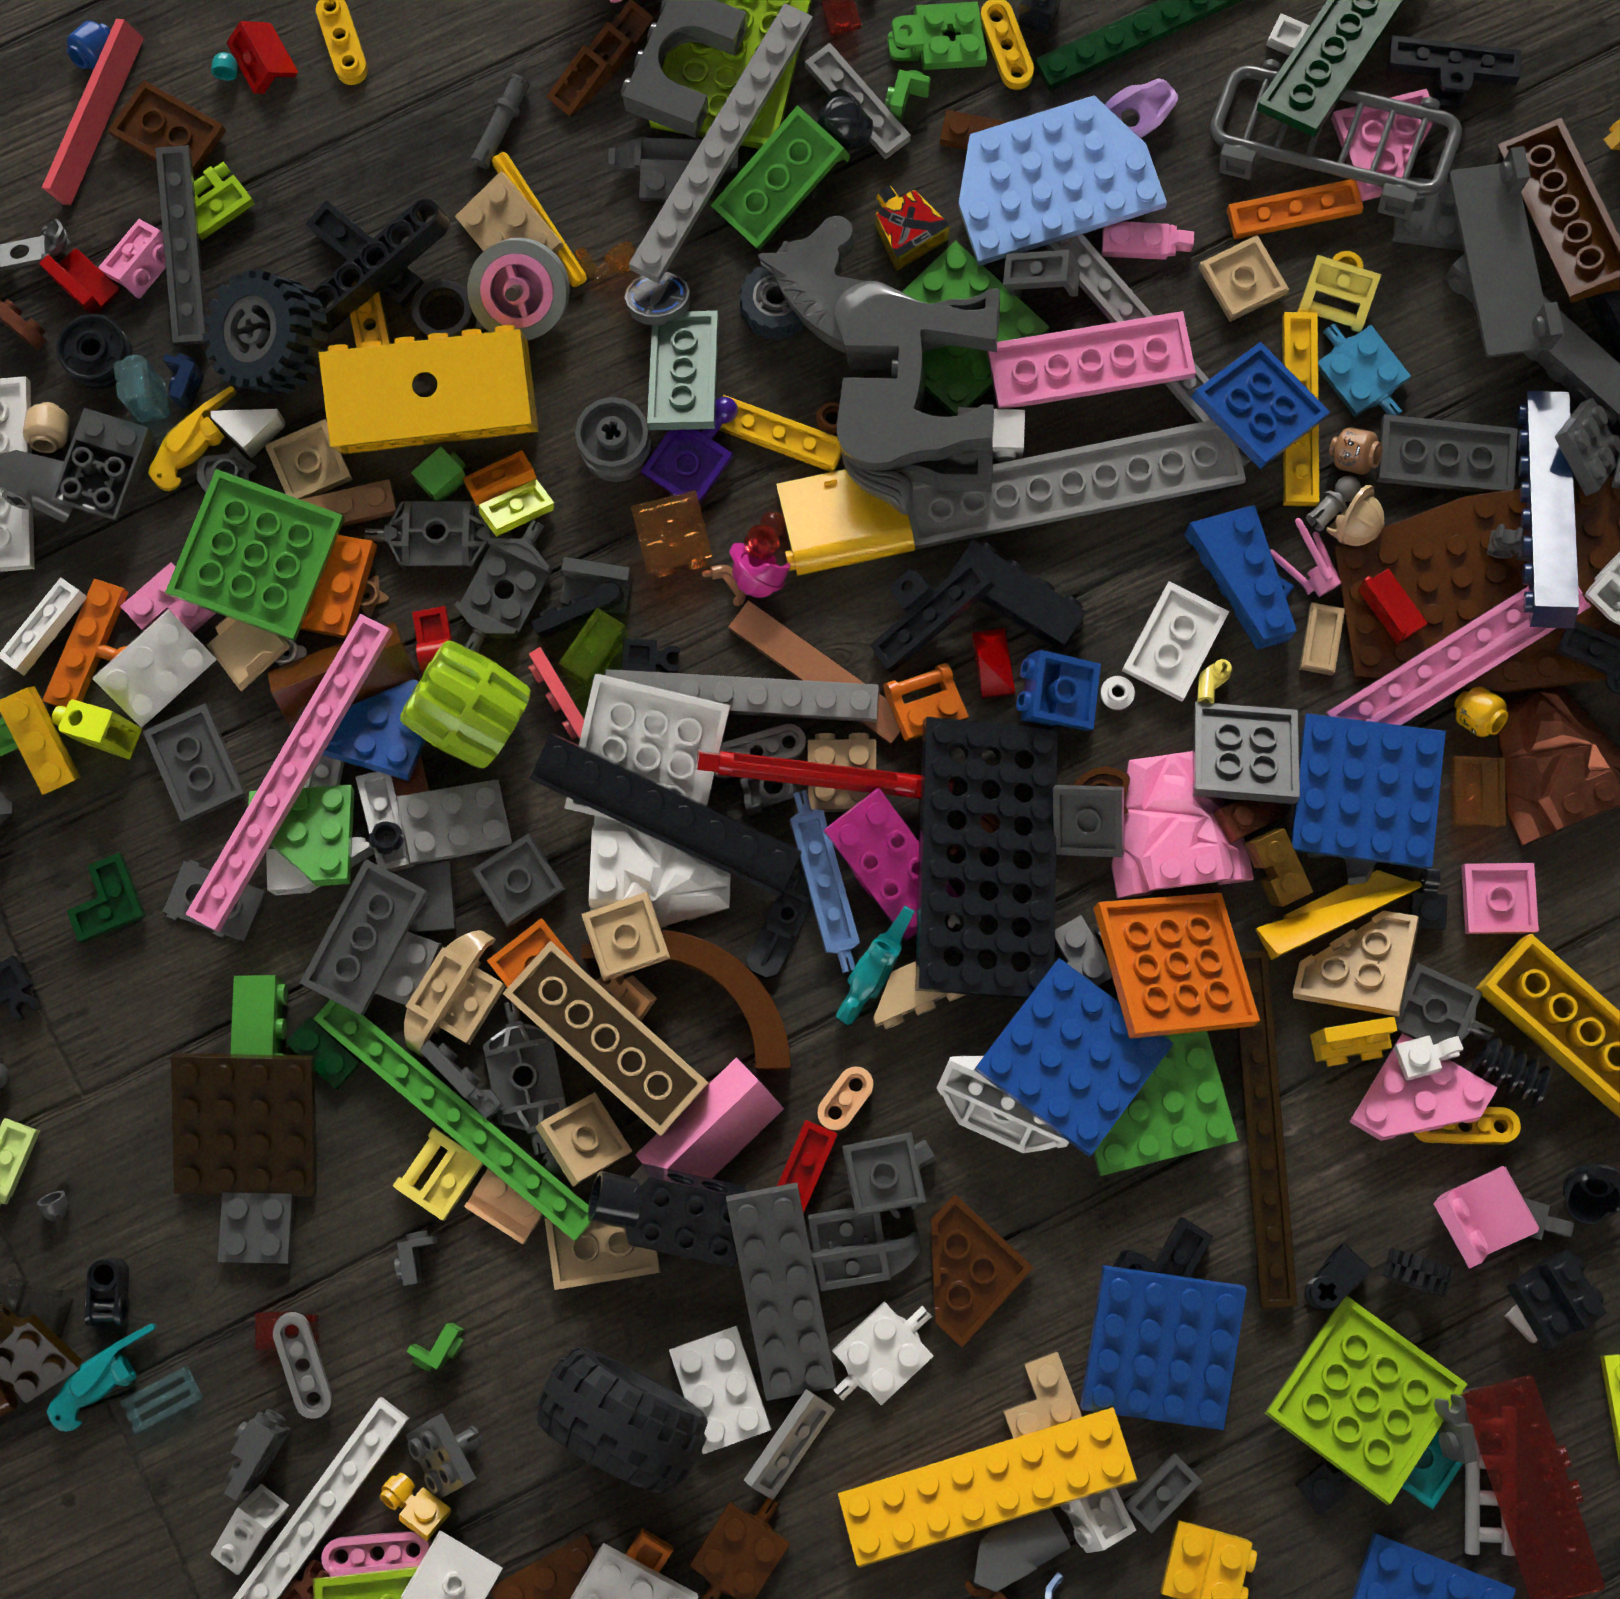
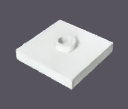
(452, 1572)

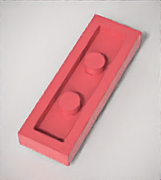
(558, 694)

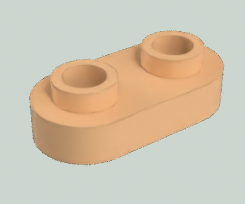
(843, 1097)

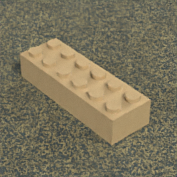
(605, 1038)

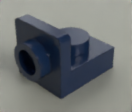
(187, 381)

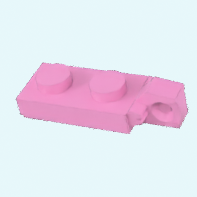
(1145, 240)

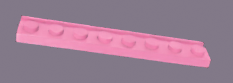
(1447, 665)

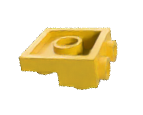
(1354, 1039)
(1207, 1564)

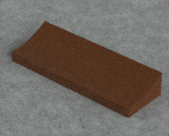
(1568, 212)

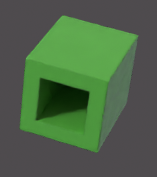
(440, 474)

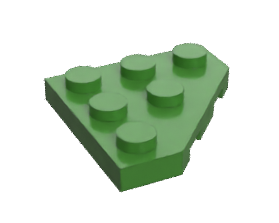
(319, 834)

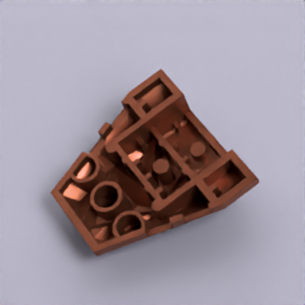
(1555, 765)

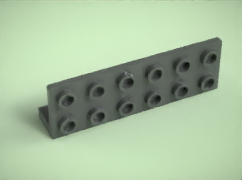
(1503, 258)

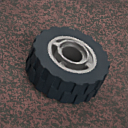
(759, 314)

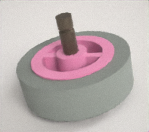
(518, 286)

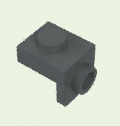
(409, 1264)

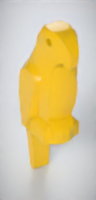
(187, 442)

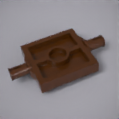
(739, 1552)

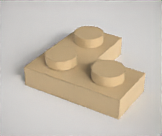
(1053, 1400)

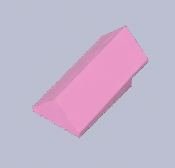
(714, 1125)

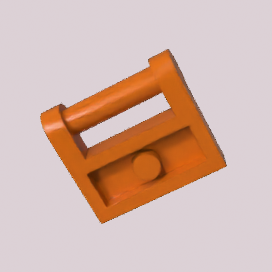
(943, 704)

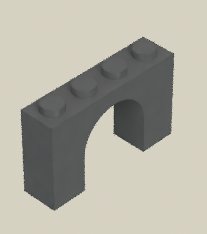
(681, 22)

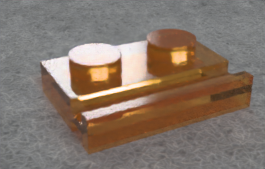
(1478, 791)

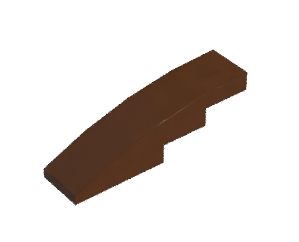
(602, 59)

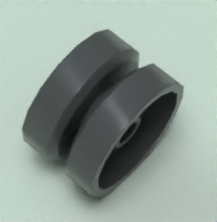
(613, 439)

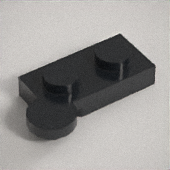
(1594, 651)

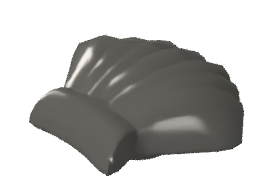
(231, 463)

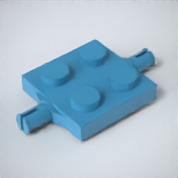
(1363, 371)

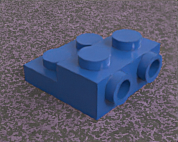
(1059, 690)

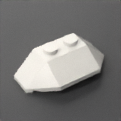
(990, 1111)

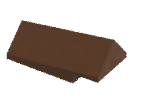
(298, 680)

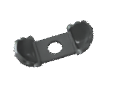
(52, 241)

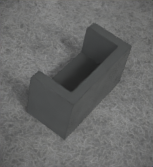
(1041, 270)

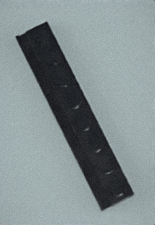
(665, 814)

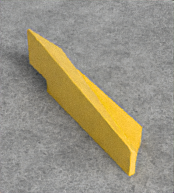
(1333, 912)

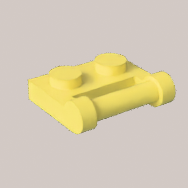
(1342, 282)
(448, 1179)

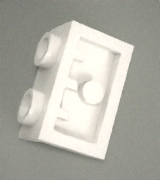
(1099, 1520)

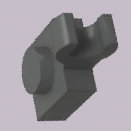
(1549, 1224)
(1456, 1434)

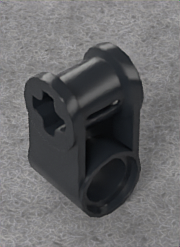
(1341, 1274)
(107, 1295)

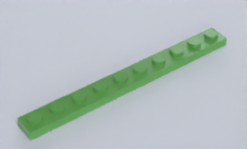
(457, 1118)

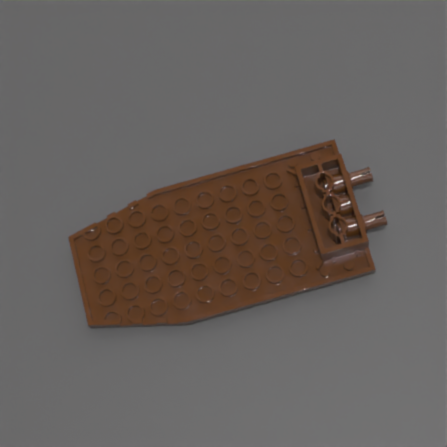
(1453, 580)

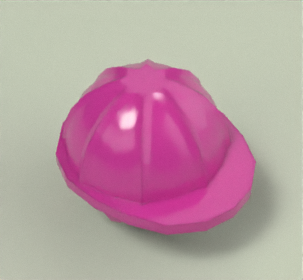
(755, 575)

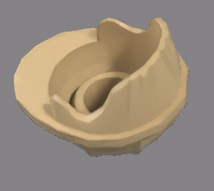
(1361, 520)

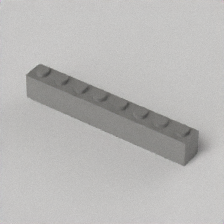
(768, 695)

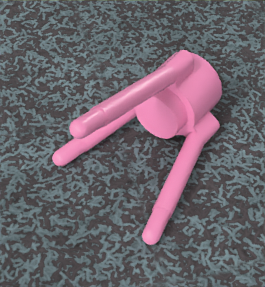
(1323, 576)

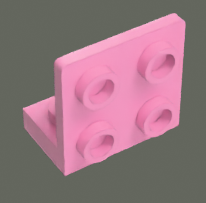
(1485, 1215)

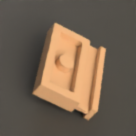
(503, 1207)

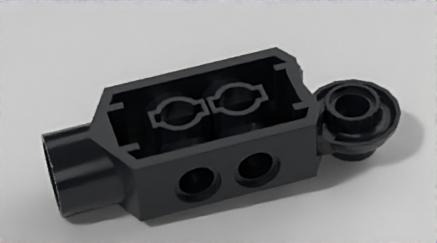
(668, 1212)

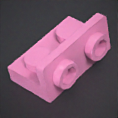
(137, 259)

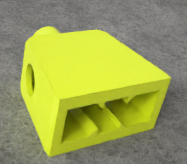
(90, 725)

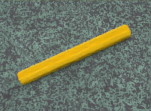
(504, 164)

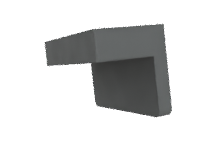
(585, 576)

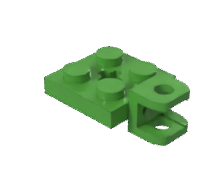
(926, 39)

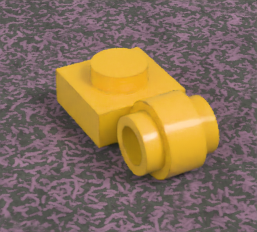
(421, 1512)

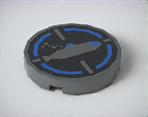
(656, 302)

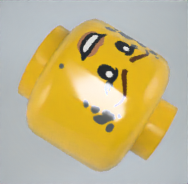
(1481, 711)

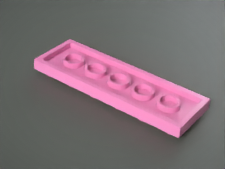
(1091, 360)

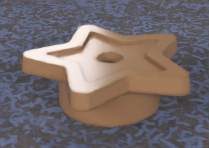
(376, 596)

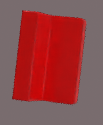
(260, 54)
(82, 280)
(1392, 606)

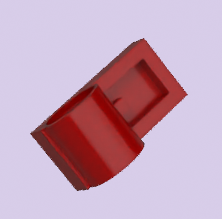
(431, 631)

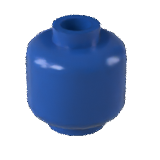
(87, 44)

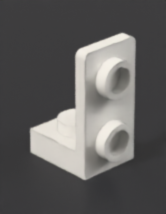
(247, 1528)

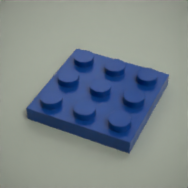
(1260, 405)

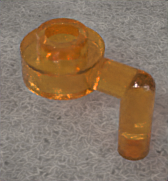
(615, 261)

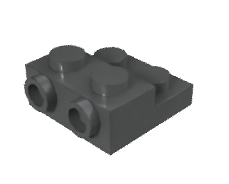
(257, 1446)

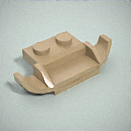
(453, 993)

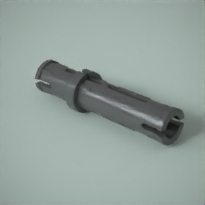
(505, 111)

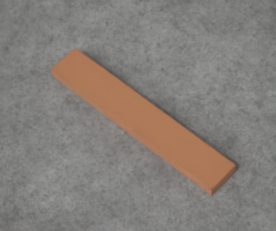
(803, 660)

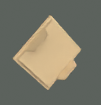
(245, 650)

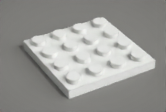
(652, 734)

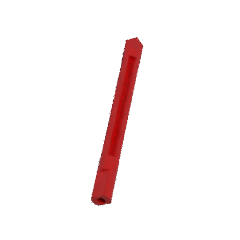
(811, 773)

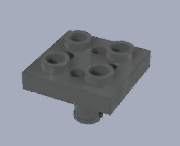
(443, 1455)

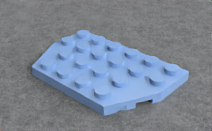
(1054, 179)

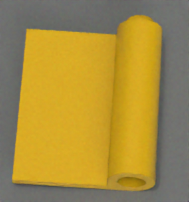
(839, 523)

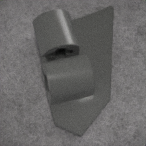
(30, 482)
(1018, 1548)

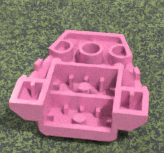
(1172, 834)

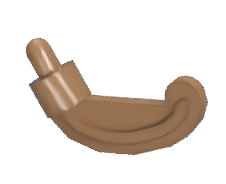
(725, 572)

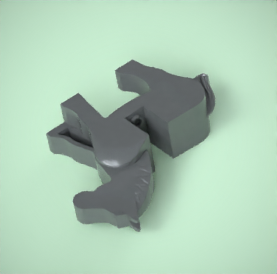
(879, 328)

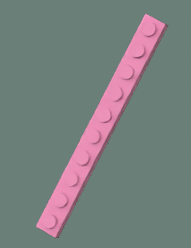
(289, 773)

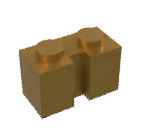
(1284, 872)

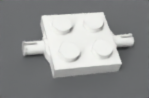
(882, 1353)

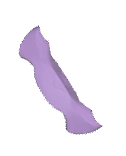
(1149, 101)

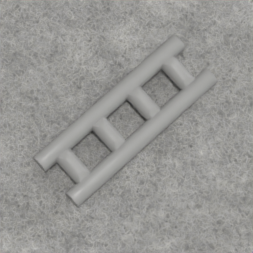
(1473, 1499)

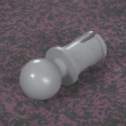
(1334, 502)

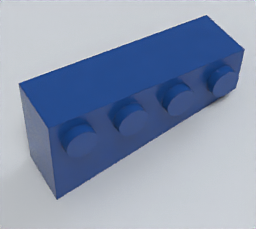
(1243, 567)

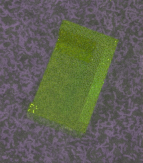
(593, 648)

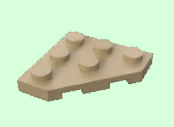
(1362, 967)

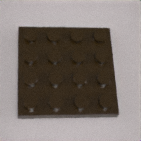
(243, 1124)

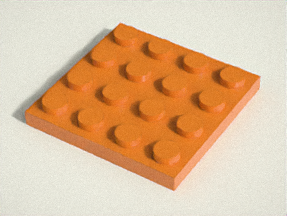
(1175, 965)

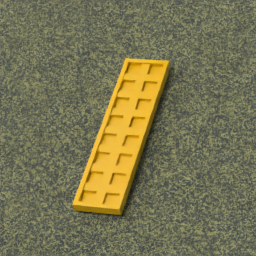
(986, 1487)

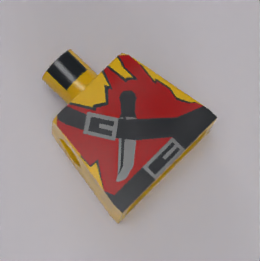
(908, 226)

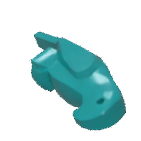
(874, 968)
(94, 1381)

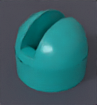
(224, 66)

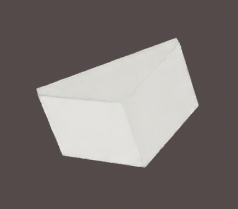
(249, 428)

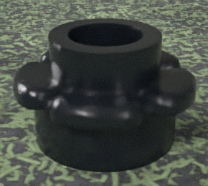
(381, 830)

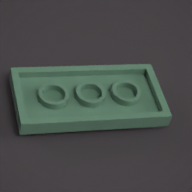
(684, 372)

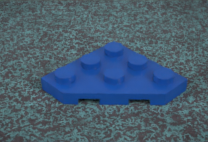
(376, 737)

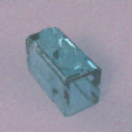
(141, 388)

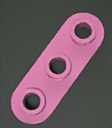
(361, 1552)

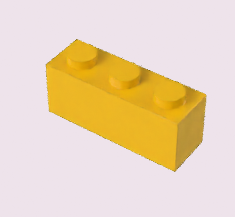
(38, 740)

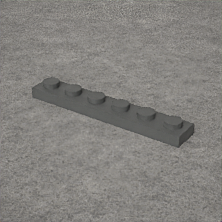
(181, 244)

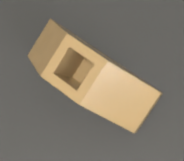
(901, 998)

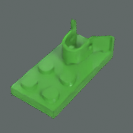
(779, 177)

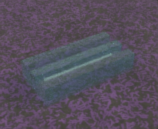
(134, 1414)

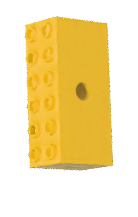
(479, 391)

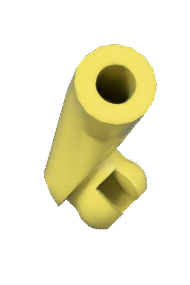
(1211, 679)

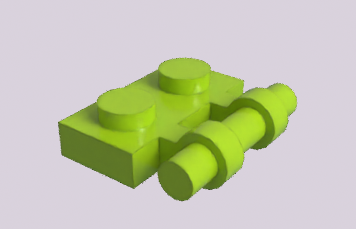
(221, 203)

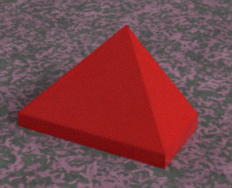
(993, 663)

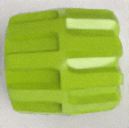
(465, 705)

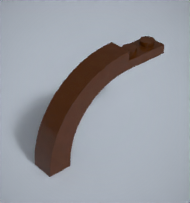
(764, 1020)

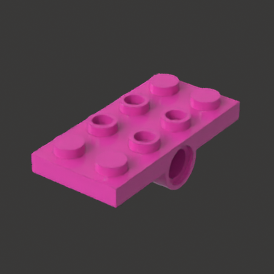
(881, 855)

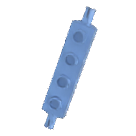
(824, 881)

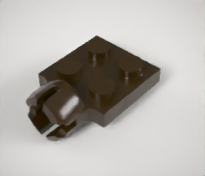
(32, 1355)

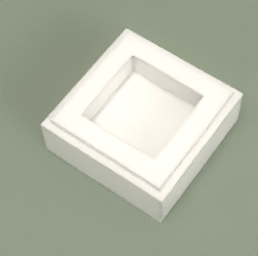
(1286, 34)

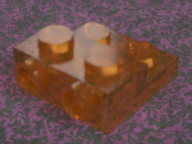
(672, 533)

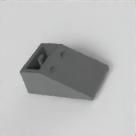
(103, 464)

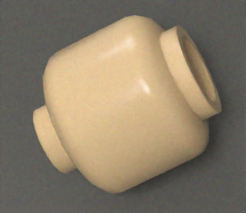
(46, 427)

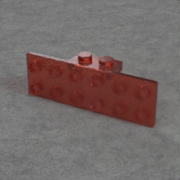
(1534, 1489)

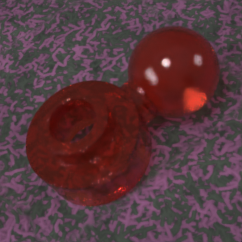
(763, 539)

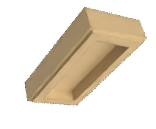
(1322, 639)

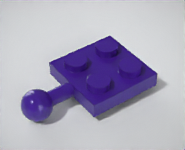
(691, 458)

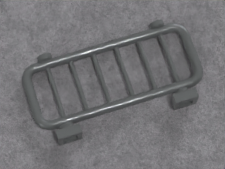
(1397, 193)

